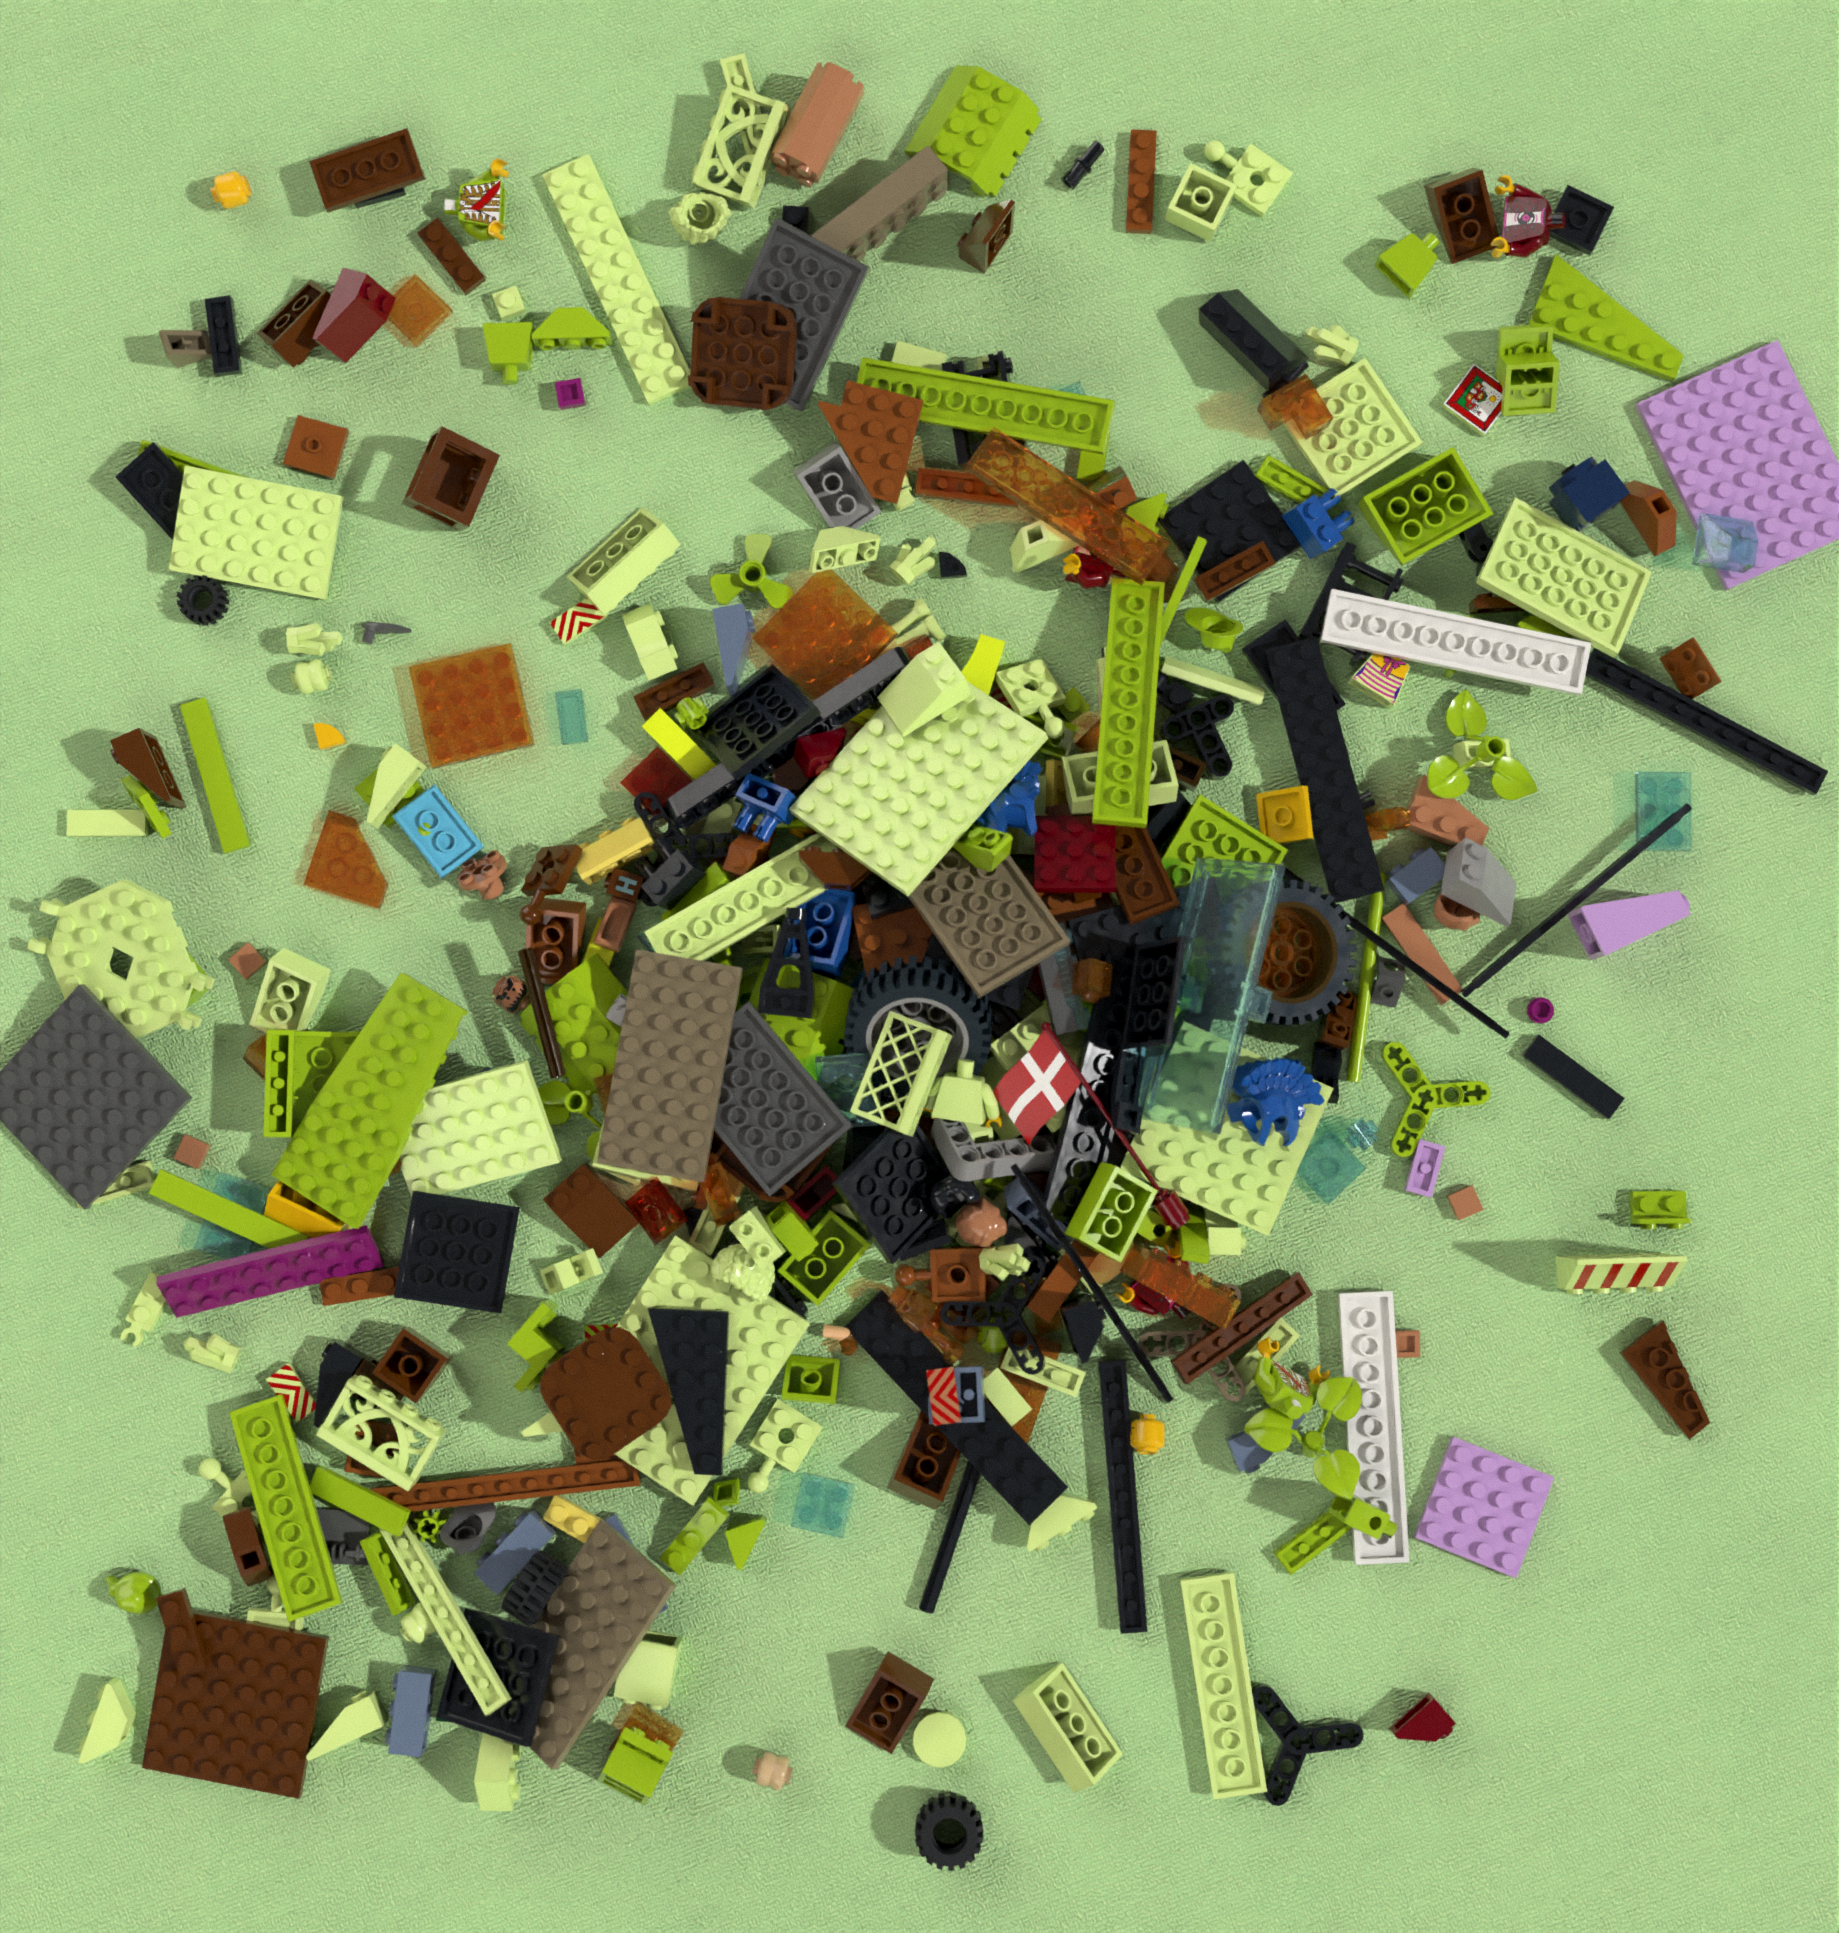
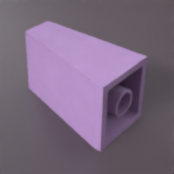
(1621, 922)

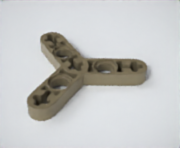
(1190, 1338)

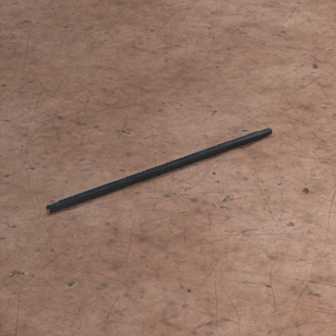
(1574, 901)
(1414, 967)
(1091, 1282)

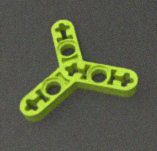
(1420, 1085)

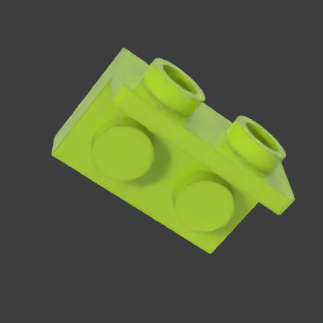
(1658, 1208)

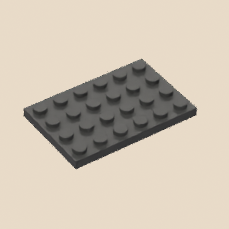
(816, 286)
(771, 1105)

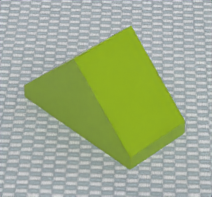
(743, 1538)

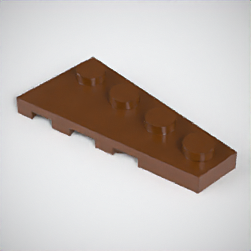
(1661, 1371)

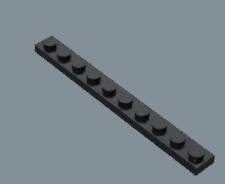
(1705, 722)
(1122, 1496)

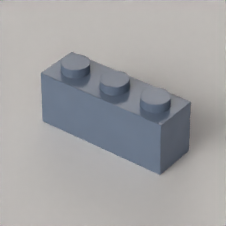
(514, 1551)
(411, 1711)

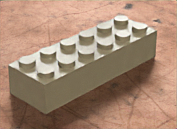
(887, 206)

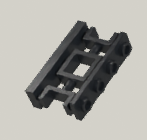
(960, 436)

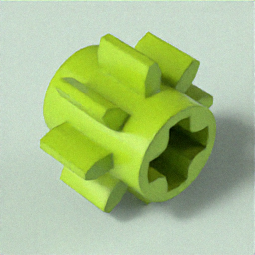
(691, 713)
(431, 1518)

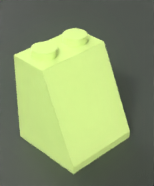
(650, 1671)

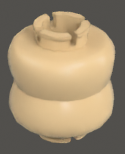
(772, 1770)

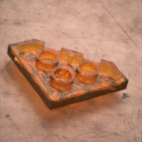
(346, 863)

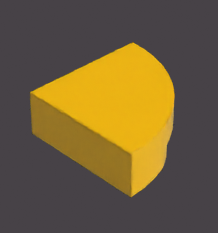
(328, 736)

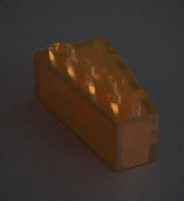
(1180, 1285)

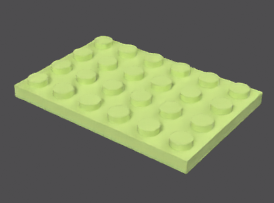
(255, 532)
(1564, 577)
(478, 1132)

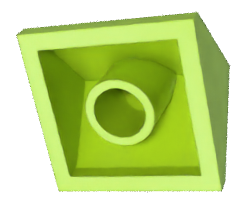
(811, 1379)

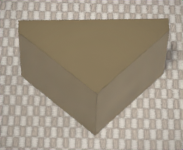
(185, 346)

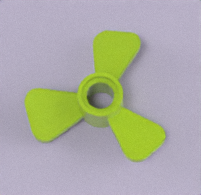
(728, 586)

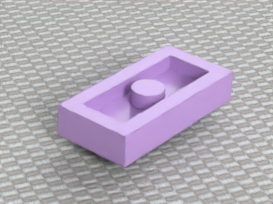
(1424, 1168)

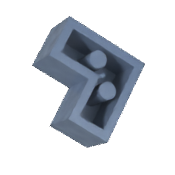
(970, 1394)

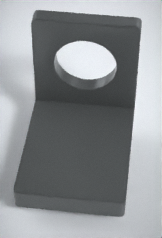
(1388, 983)

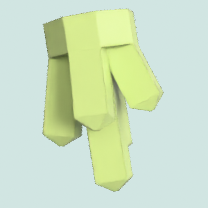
(1333, 344)
(913, 564)
(311, 639)
(1003, 1260)
(213, 1353)

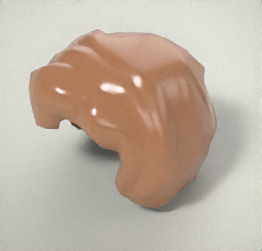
(1454, 915)
(980, 1223)

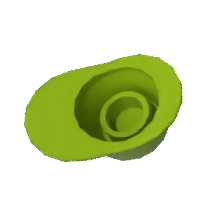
(1214, 628)

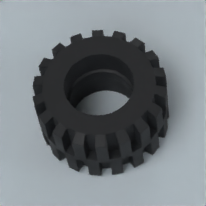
(534, 1587)
(955, 1853)

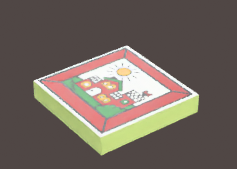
(1476, 400)

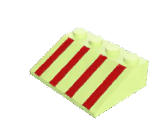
(1618, 1271)

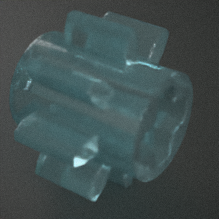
(1362, 1134)

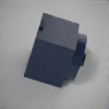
(1586, 493)

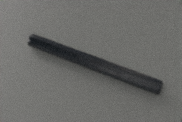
(949, 1539)

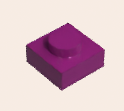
(570, 394)

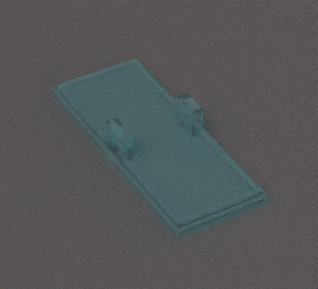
(1225, 945)

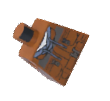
(1113, 488)

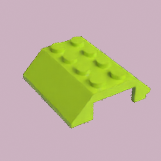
(977, 127)
(580, 1023)
(808, 1036)
(296, 1072)

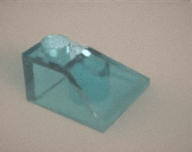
(1725, 543)

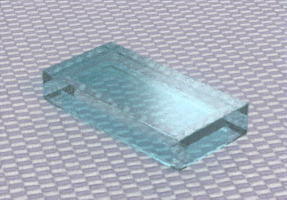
(571, 717)

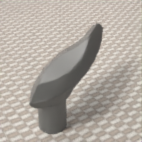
(384, 628)

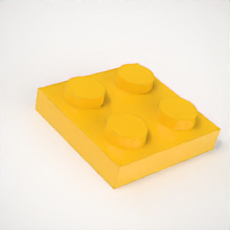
(1285, 814)

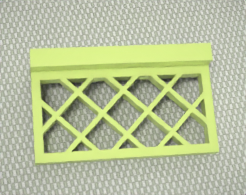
(919, 1087)

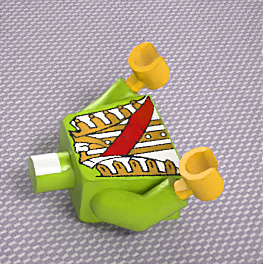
(482, 204)
(1283, 1387)

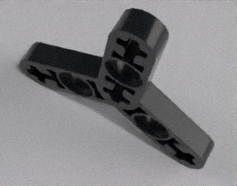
(674, 833)
(1014, 1323)
(1297, 1754)

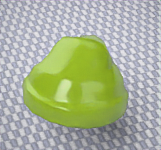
(135, 1592)

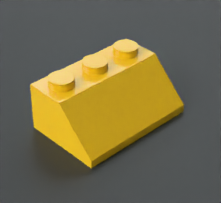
(300, 1213)

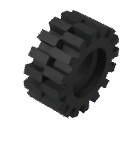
(198, 585)

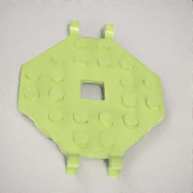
(140, 926)

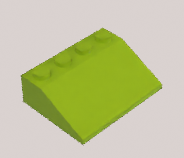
(1425, 507)

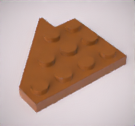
(876, 434)

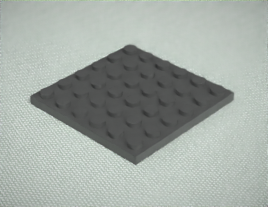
(86, 1096)

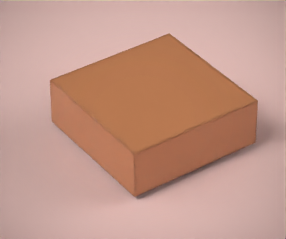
(247, 961)
(192, 1151)
(1464, 1202)
(1407, 1343)

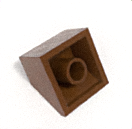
(412, 1364)

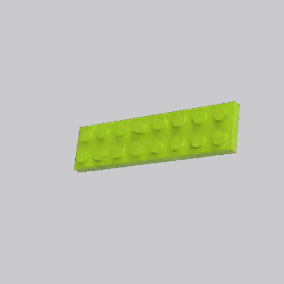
(286, 1508)

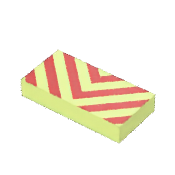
(577, 621)
(296, 1394)

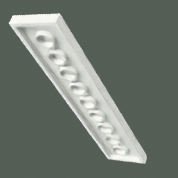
(1455, 642)
(1375, 1431)

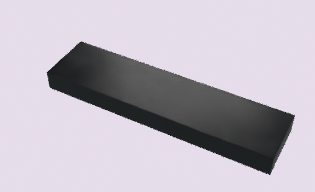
(1573, 1077)

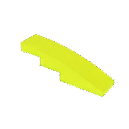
(678, 744)

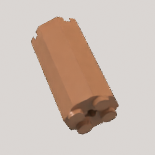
(817, 124)

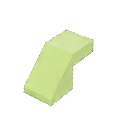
(571, 1271)

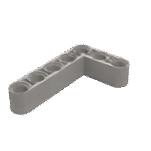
(990, 1159)

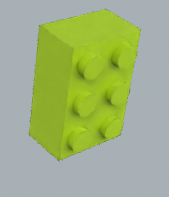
(1111, 1212)
(830, 1261)

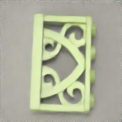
(750, 181)
(362, 1450)

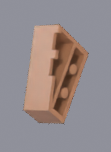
(1442, 818)

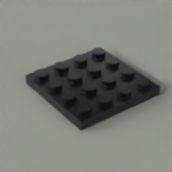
(1232, 517)
(756, 722)
(892, 1188)
(456, 1252)
(523, 1663)

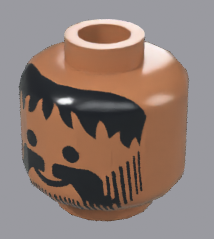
(511, 994)

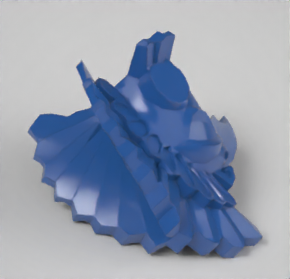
(1015, 803)
(1275, 1094)

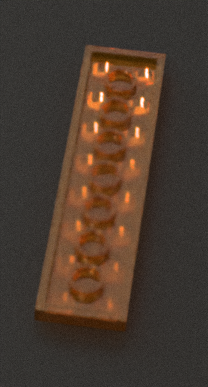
(1067, 505)

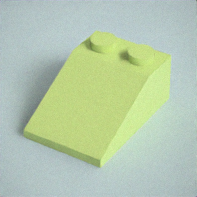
(924, 689)
(289, 992)

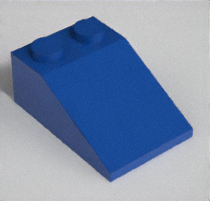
(828, 931)

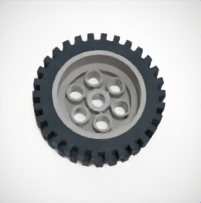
(914, 992)

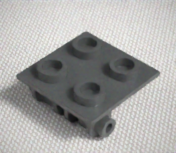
(343, 1536)

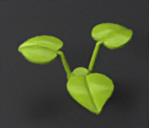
(1449, 781)
(560, 1100)
(1334, 1471)

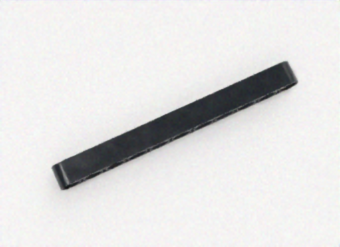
(836, 708)

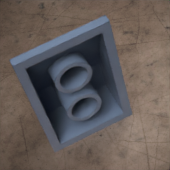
(734, 640)

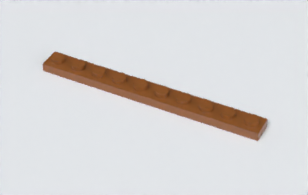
(513, 1485)

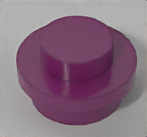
(1540, 1010)

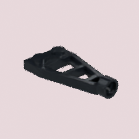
(783, 1001)

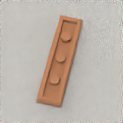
(1419, 949)

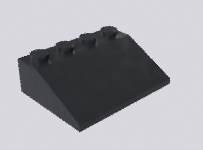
(1153, 997)

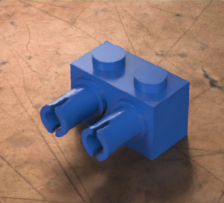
(1314, 526)
(763, 798)

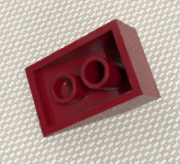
(352, 314)

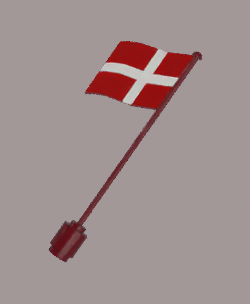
(1043, 1084)

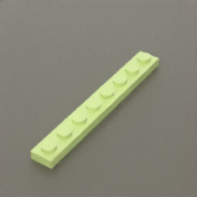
(448, 1619)

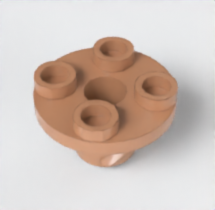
(483, 875)

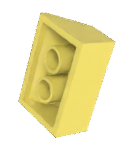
(614, 850)

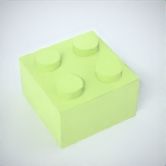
(1200, 202)

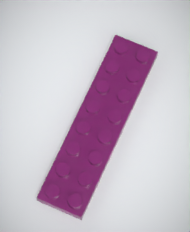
(270, 1271)

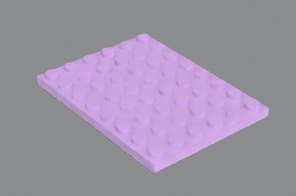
(1750, 451)

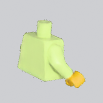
(963, 1097)

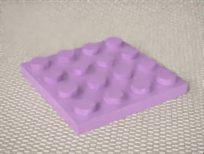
(1484, 1506)

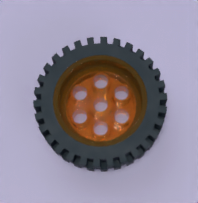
(1321, 952)

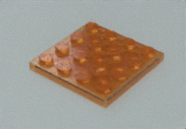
(824, 634)
(471, 706)

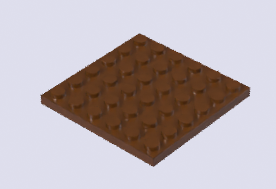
(245, 1714)

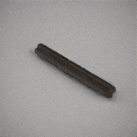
(541, 1013)

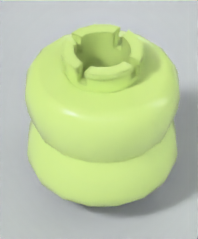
(311, 676)
(416, 1624)

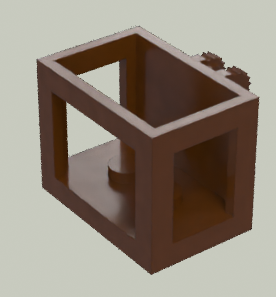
(450, 479)

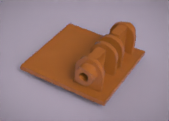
(1690, 669)

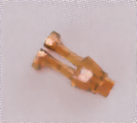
(918, 1310)

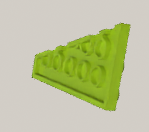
(1599, 324)

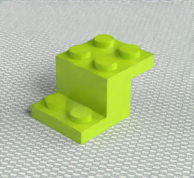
(1527, 369)
(536, 1345)
(636, 1765)

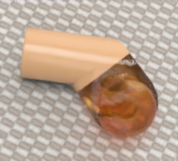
(843, 1336)

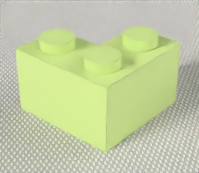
(1223, 1234)
(496, 1774)

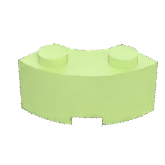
(649, 641)

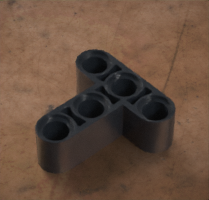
(1207, 729)

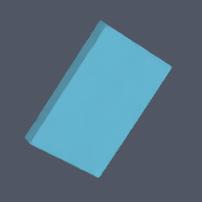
(450, 837)

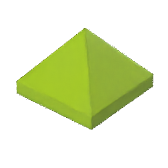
(726, 1492)

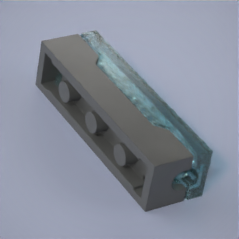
(1064, 1008)

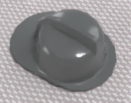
(467, 1527)

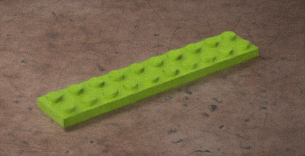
(985, 403)
(1128, 704)

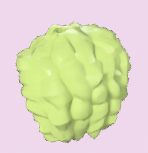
(699, 227)
(737, 1267)

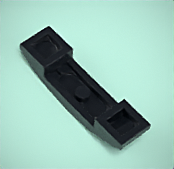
(1126, 1092)

